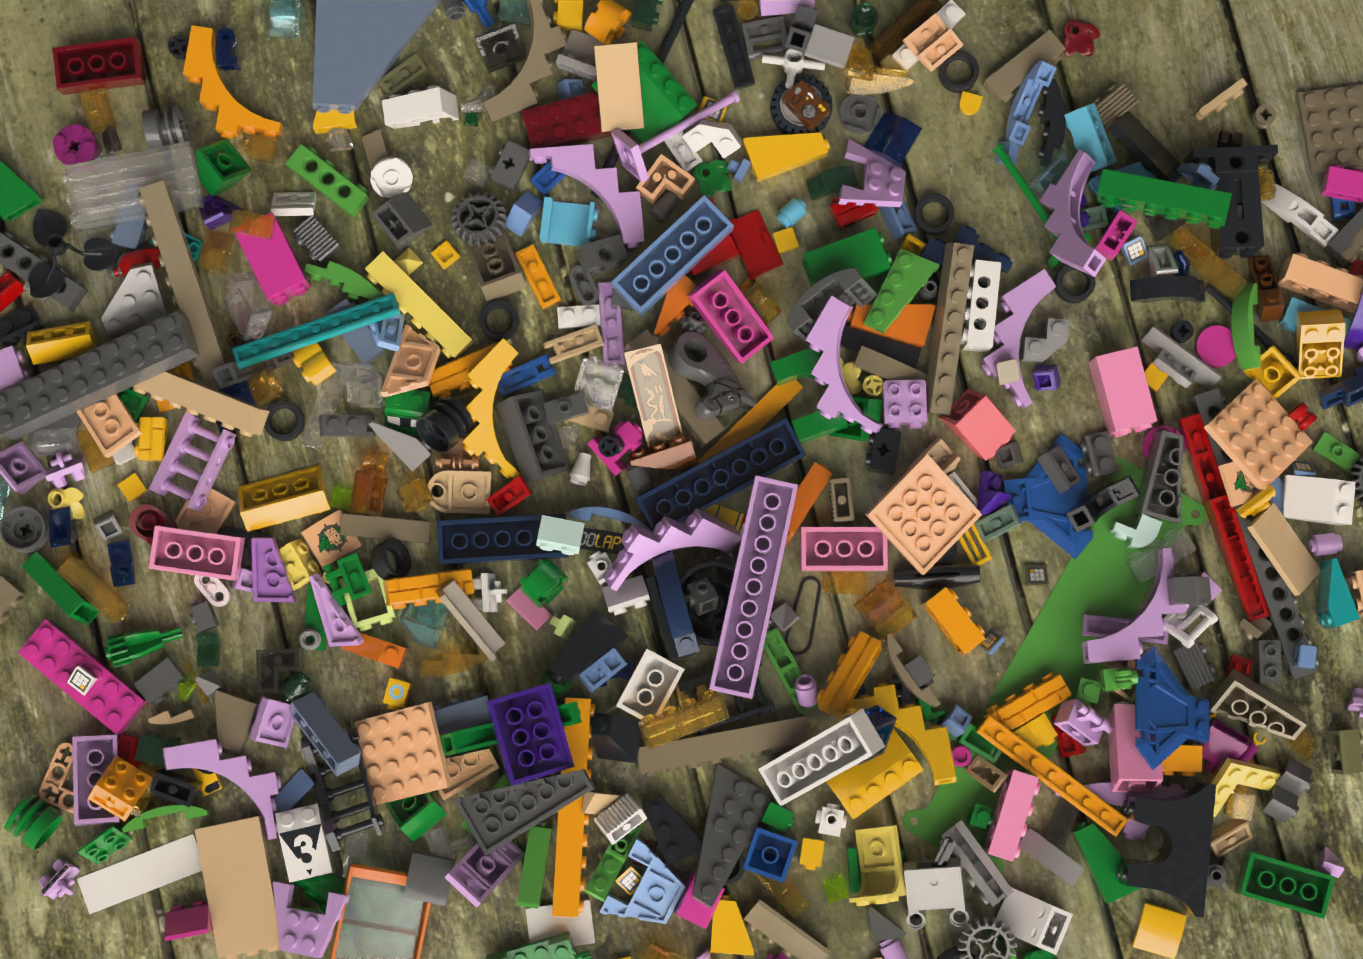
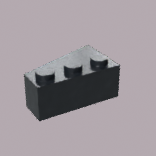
(671, 831)

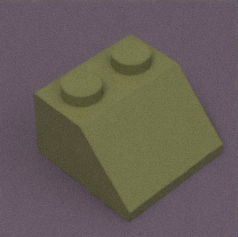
(1345, 751)

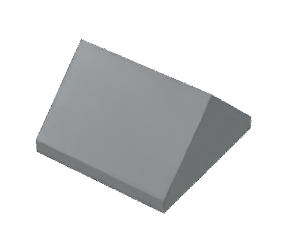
(829, 46)

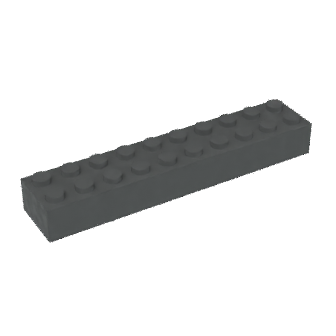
(96, 375)

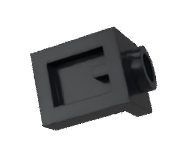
(902, 693)

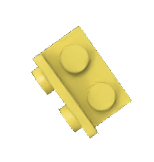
(298, 563)

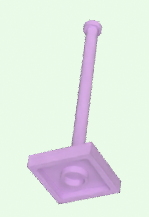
(630, 151)

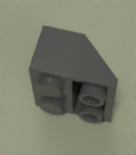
(401, 220)

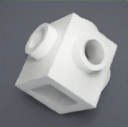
(830, 828)

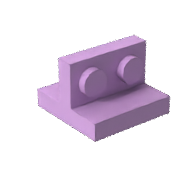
(272, 722)

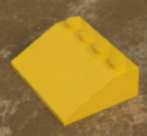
(875, 779)

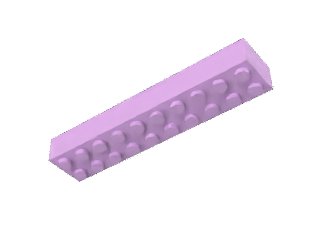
(753, 587)

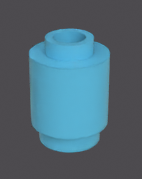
(791, 212)

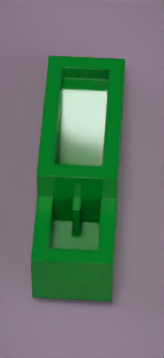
(975, 742)

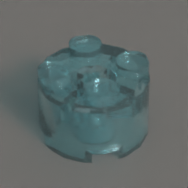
(285, 18)

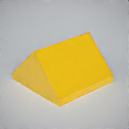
(1275, 372)

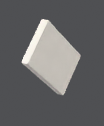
(544, 925)

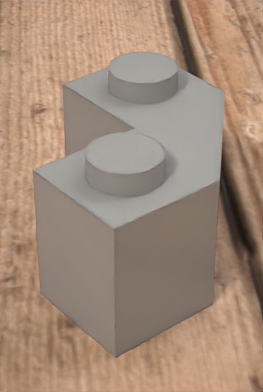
(1054, 336)

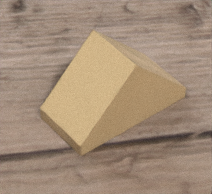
(986, 773)

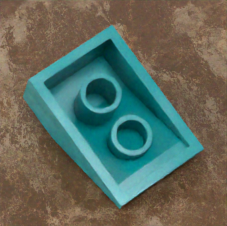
(1334, 599)

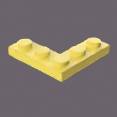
(1243, 773)

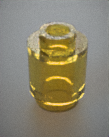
(1267, 184)

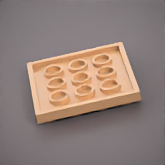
(1258, 435)
(923, 514)
(403, 753)

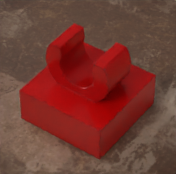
(1240, 664)

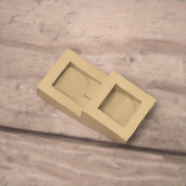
(168, 717)

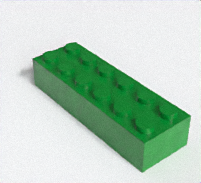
(1163, 198)

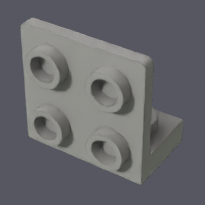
(579, 55)

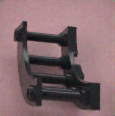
(326, 795)

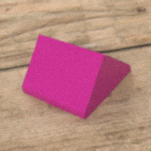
(693, 910)

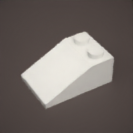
(1318, 500)

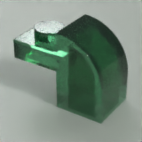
(831, 181)

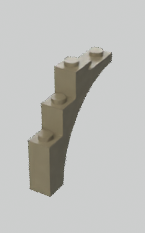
(518, 93)

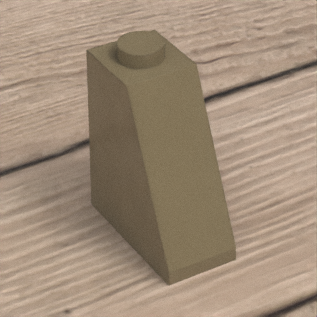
(233, 721)

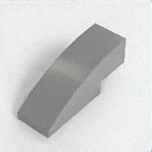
(1051, 857)

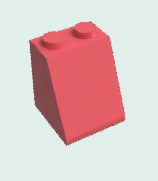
(978, 424)

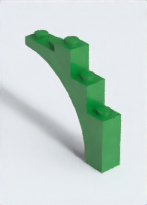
(484, 735)

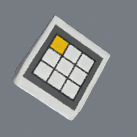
(82, 679)

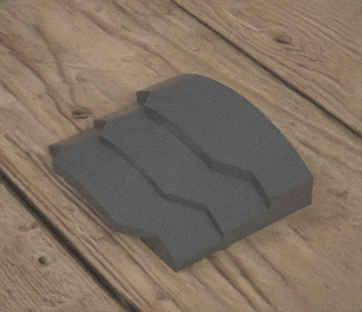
(845, 284)

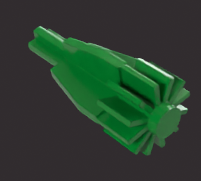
(137, 644)

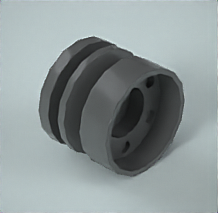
(165, 128)
(21, 518)

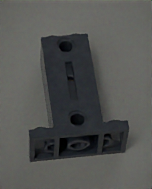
(1240, 176)

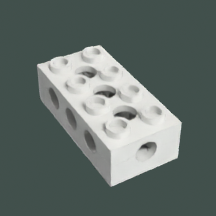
(989, 275)

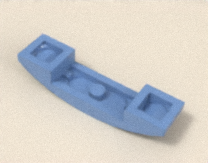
(1025, 101)
(586, 515)

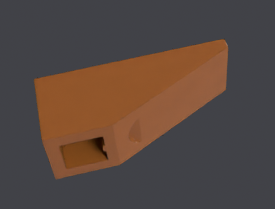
(671, 454)

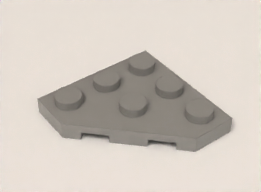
(135, 301)

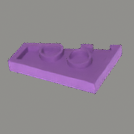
(269, 572)

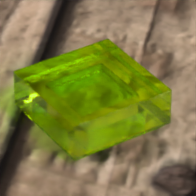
(341, 498)
(835, 889)

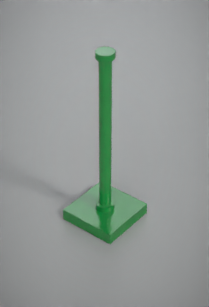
(1053, 261)

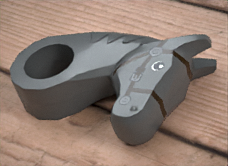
(723, 388)

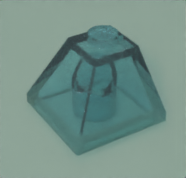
(425, 623)

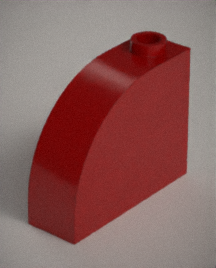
(720, 255)

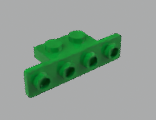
(318, 888)

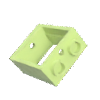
(367, 623)

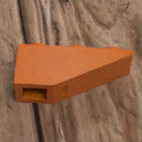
(674, 305)

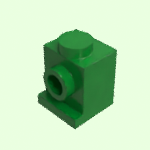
(980, 816)

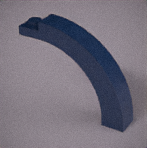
(675, 603)

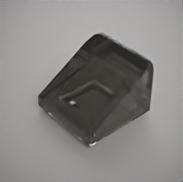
(111, 140)

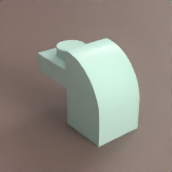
(1141, 535)

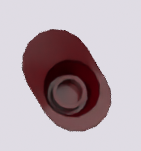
(145, 518)

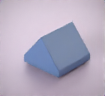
(1011, 149)

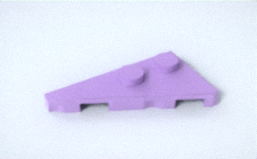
(335, 621)

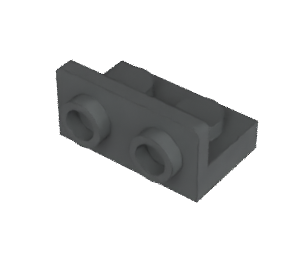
(1099, 454)

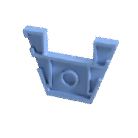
(655, 894)

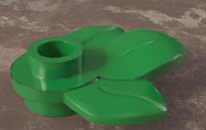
(715, 180)

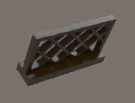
(904, 25)

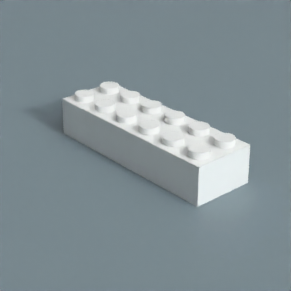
(822, 757)

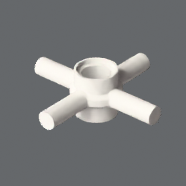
(793, 64)

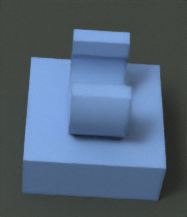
(740, 170)

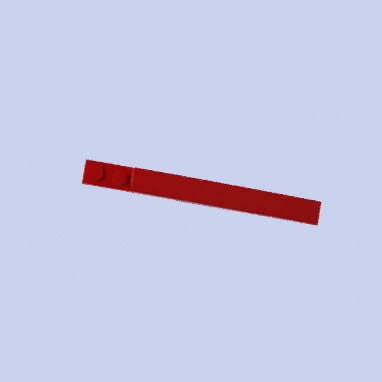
(1223, 518)

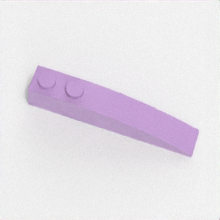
(1103, 791)

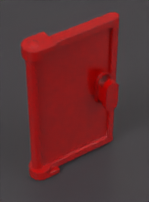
(755, 254)

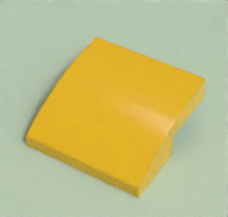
(1159, 930)

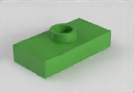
(1335, 452)

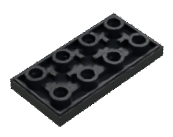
(1146, 148)

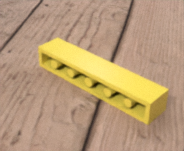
(419, 306)

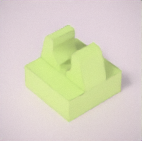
(564, 626)

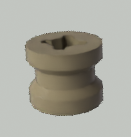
(1262, 121)

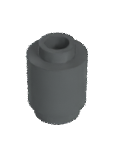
(639, 479)

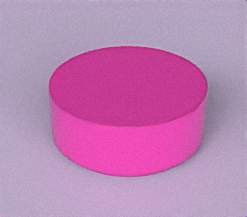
(961, 755)

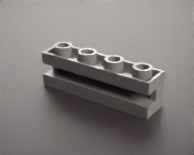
(978, 865)

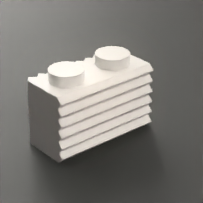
(620, 818)

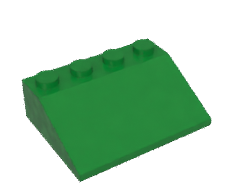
(661, 94)

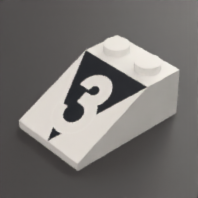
(304, 842)

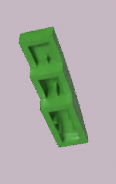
(784, 666)

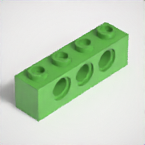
(299, 165)

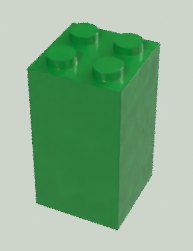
(859, 251)

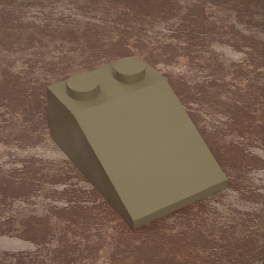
(496, 267)

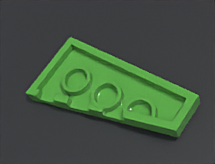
(901, 284)

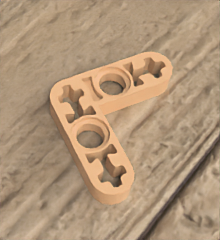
(58, 784)

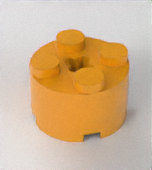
(607, 21)

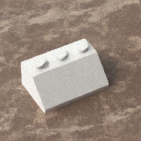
(650, 686)

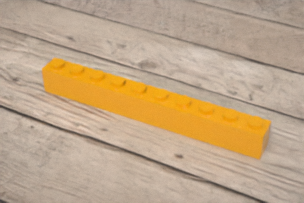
(571, 822)

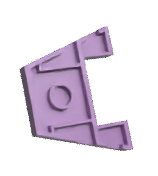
(882, 180)
(304, 930)

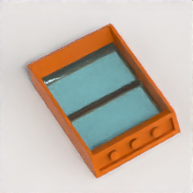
(378, 918)

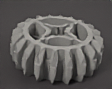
(992, 937)

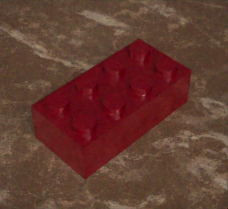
(99, 65)
(565, 122)

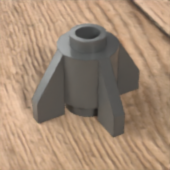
(1220, 874)

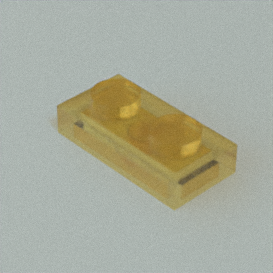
(858, 62)

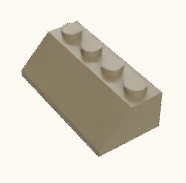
(784, 931)

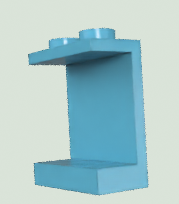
(568, 223)

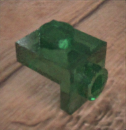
(208, 649)

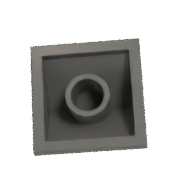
(881, 927)

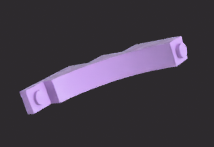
(580, 164)

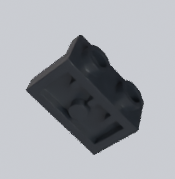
(16, 325)

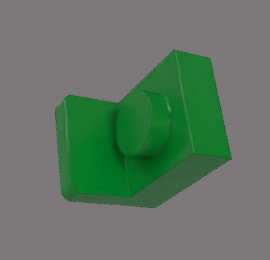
(927, 713)

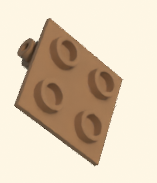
(457, 459)

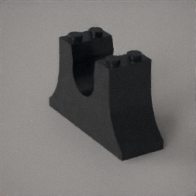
(1185, 855)

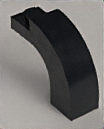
(1167, 288)
(1099, 502)

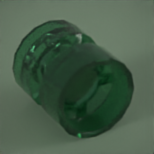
(863, 20)

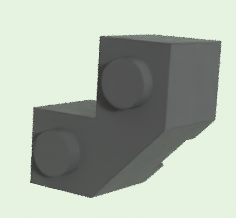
(1189, 590)
(1283, 798)

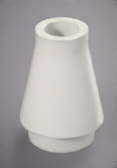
(581, 470)

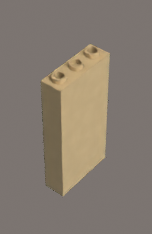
(239, 887)

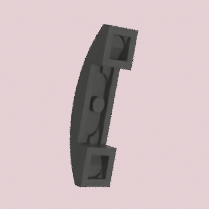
(230, 374)

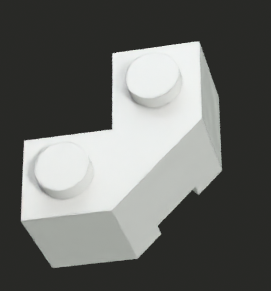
(720, 134)

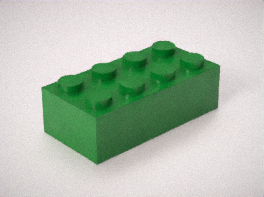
(1284, 884)

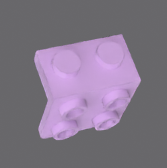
(904, 404)

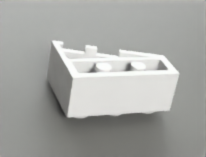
(419, 107)

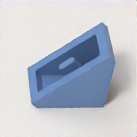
(523, 213)

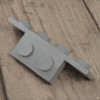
(1179, 361)

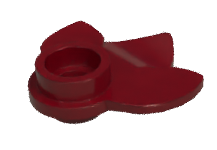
(1082, 40)

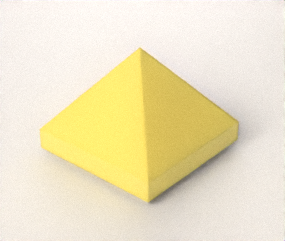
(408, 261)

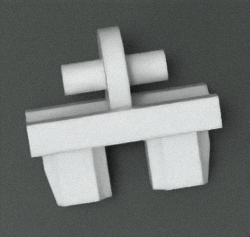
(490, 592)

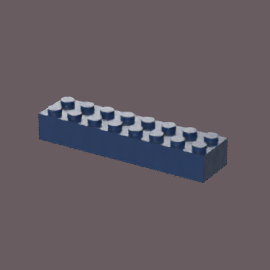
(722, 474)

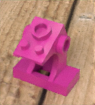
(631, 437)

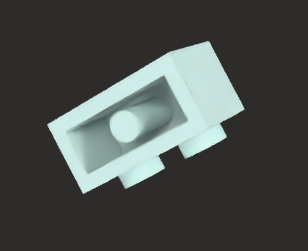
(560, 535)

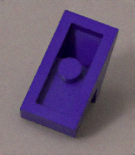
(989, 497)

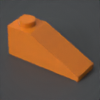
(379, 651)

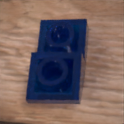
(121, 563)

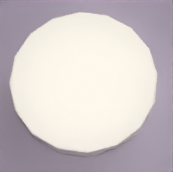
(391, 177)

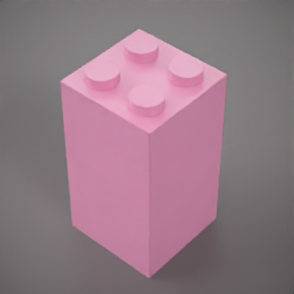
(1123, 392)
(1127, 766)

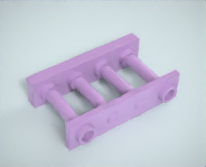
(173, 462)

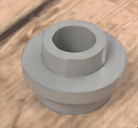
(303, 639)

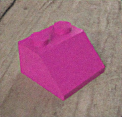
(187, 922)

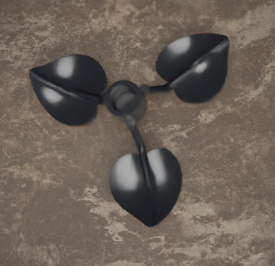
(49, 231)

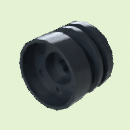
(444, 424)

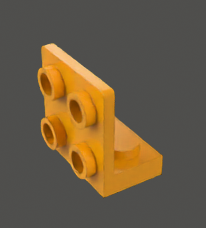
(120, 788)

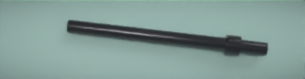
(1259, 334)

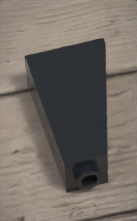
(588, 645)

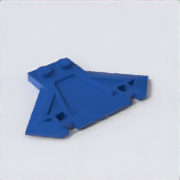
(1045, 507)
(1165, 711)

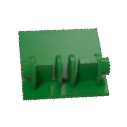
(105, 844)

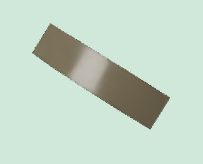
(924, 695)

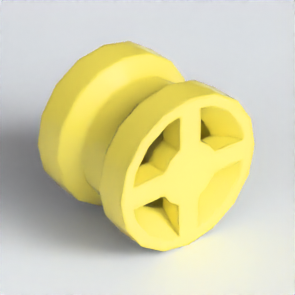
(873, 382)

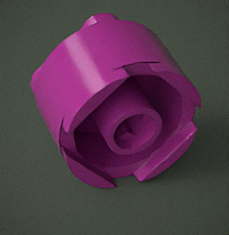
(71, 137)

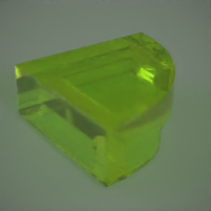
(185, 689)

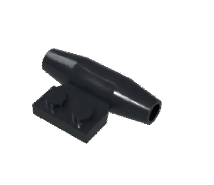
(941, 575)

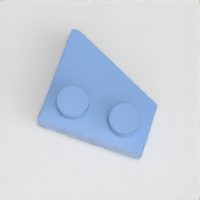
(388, 332)

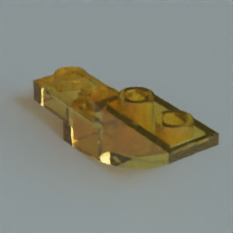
(1206, 264)

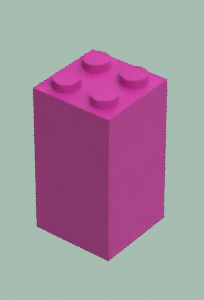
(275, 265)

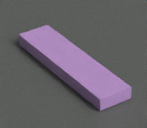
(610, 326)
(1103, 626)

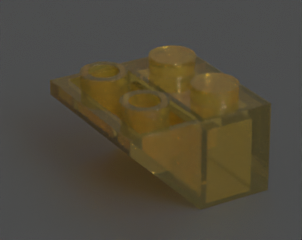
(885, 610)

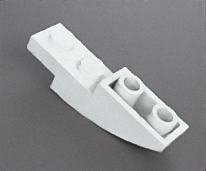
(1301, 214)

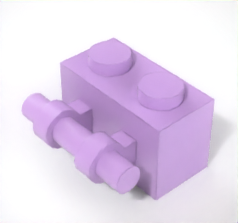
(1081, 722)

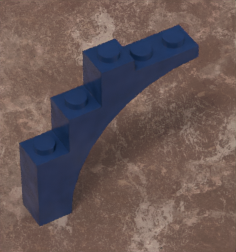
(966, 235)

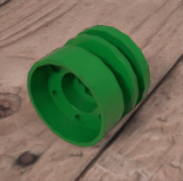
(31, 819)

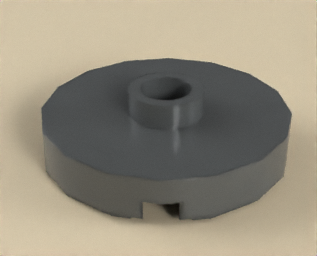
(864, 103)

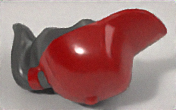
(137, 257)

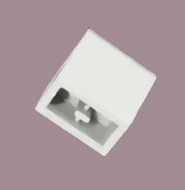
(630, 593)

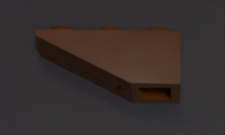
(1270, 299)

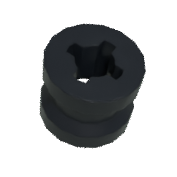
(177, 43)
(1176, 331)
(606, 447)

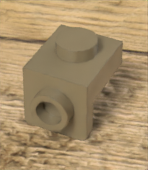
(1255, 628)

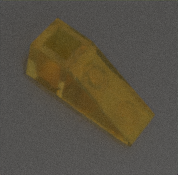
(266, 389)

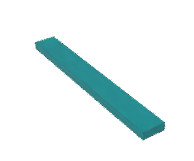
(316, 331)

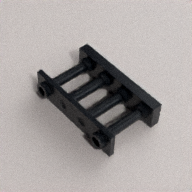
(690, 688)

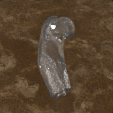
(475, 104)

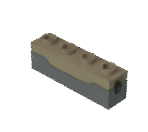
(1347, 242)

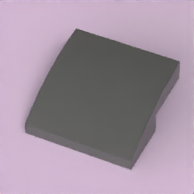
(427, 880)

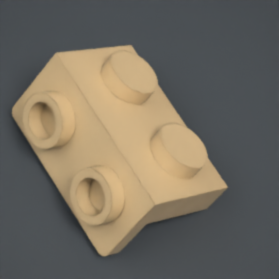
(941, 455)

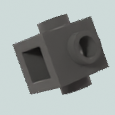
(701, 596)

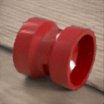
(1303, 418)

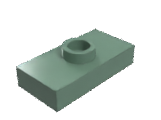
(998, 523)

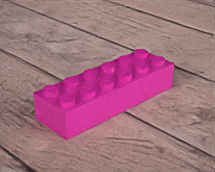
(57, 656)

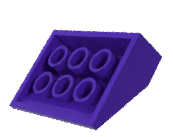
(529, 734)

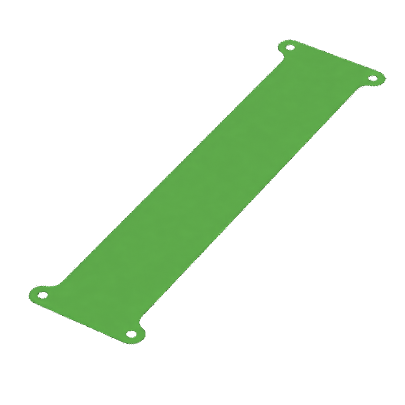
(1091, 585)

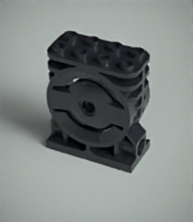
(713, 619)

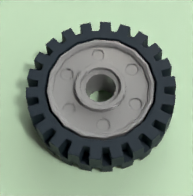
(785, 118)

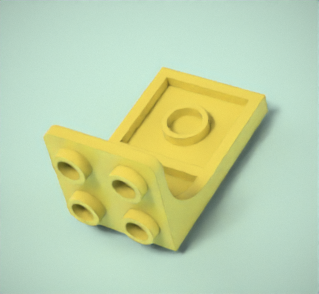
(879, 866)

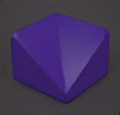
(1046, 377)

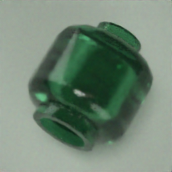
(295, 686)

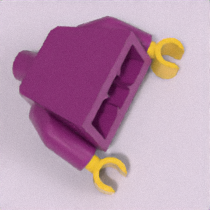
(1225, 744)

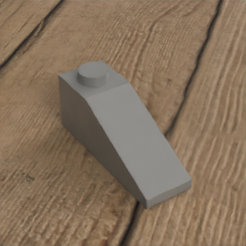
(404, 446)

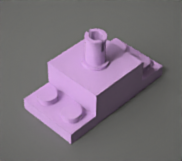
(480, 874)

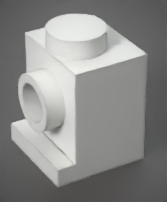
(598, 558)

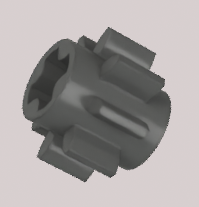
(692, 323)

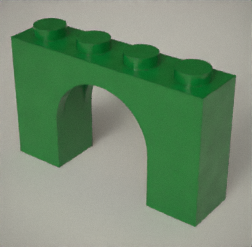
(800, 366)

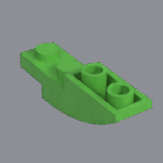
(354, 284)
(611, 864)

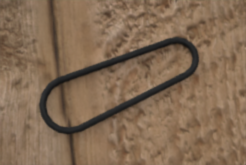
(814, 616)

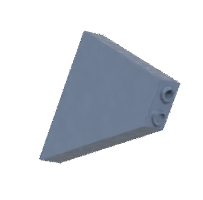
(358, 45)

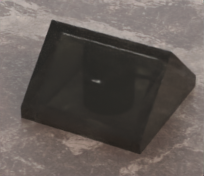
(500, 47)

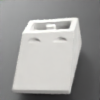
(1034, 920)

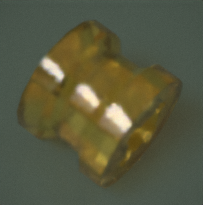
(747, 15)

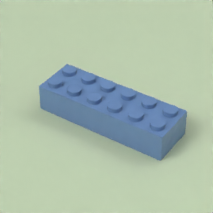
(672, 255)

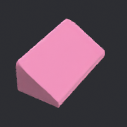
(528, 609)

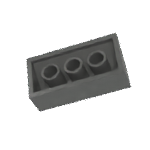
(531, 437)

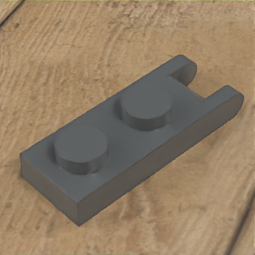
(345, 425)

